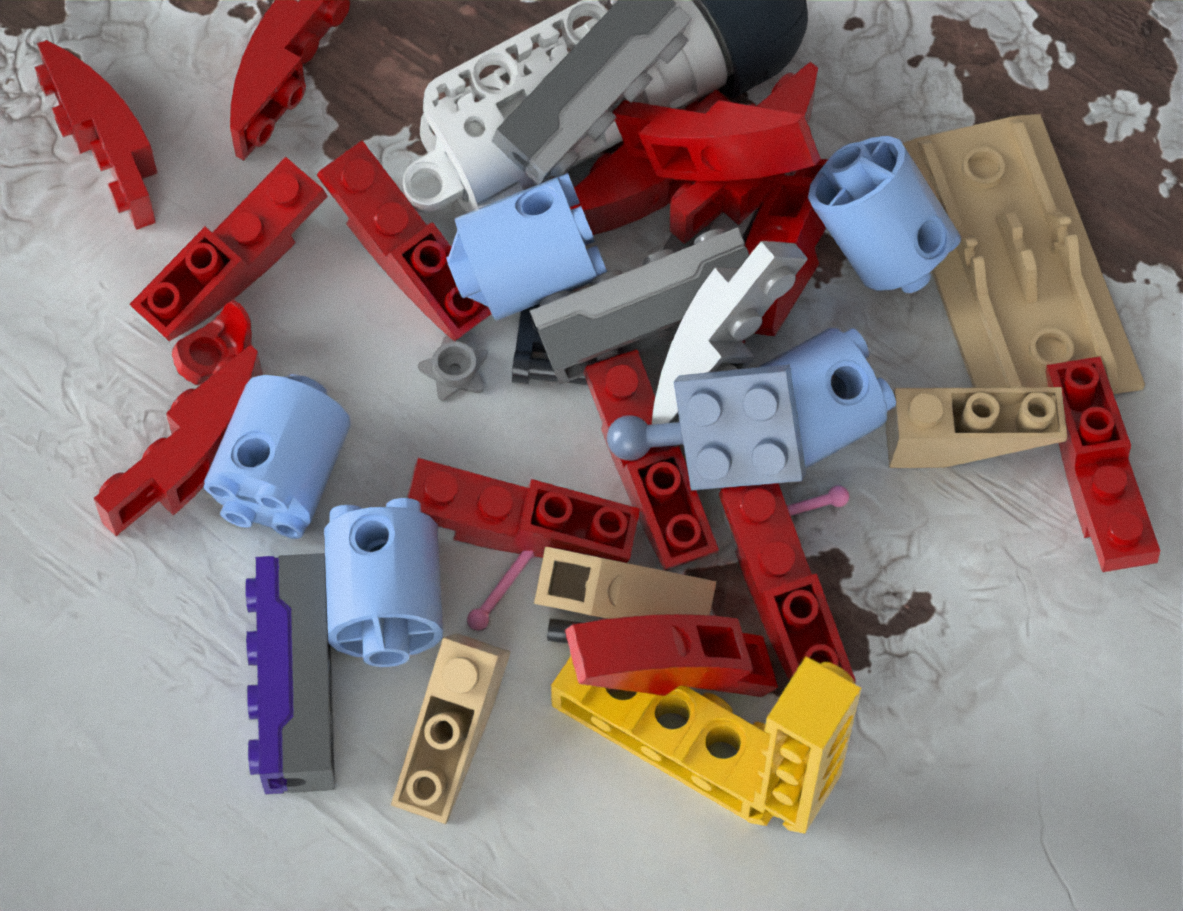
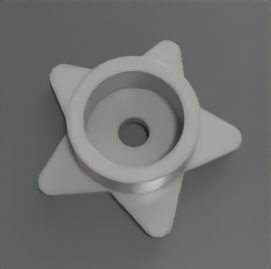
(449, 355)

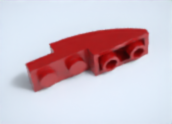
(272, 67)
(100, 123)
(721, 145)
(626, 186)
(703, 201)
(789, 219)
(400, 239)
(233, 256)
(176, 466)
(1100, 468)
(659, 479)
(521, 517)
(780, 578)
(671, 651)

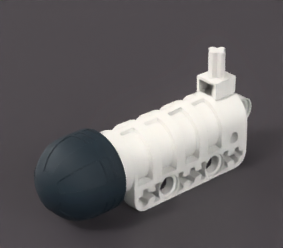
(728, 49)

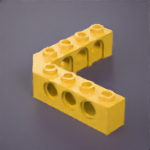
(778, 766)

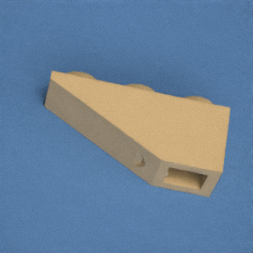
(970, 424)
(617, 588)
(449, 725)

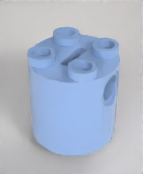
(883, 214)
(524, 248)
(850, 410)
(277, 454)
(383, 582)

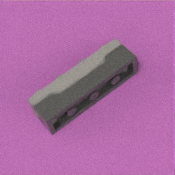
(588, 84)
(631, 307)

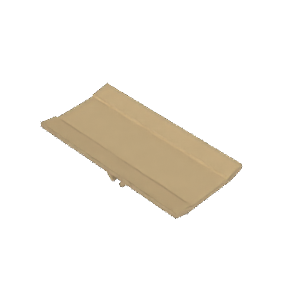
(1025, 274)

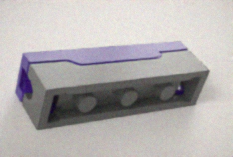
(292, 675)

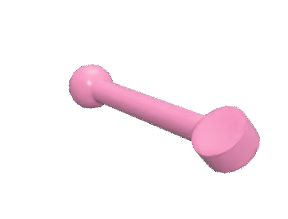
(837, 497)
(478, 618)

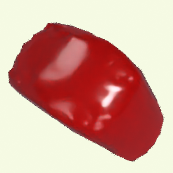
(205, 348)

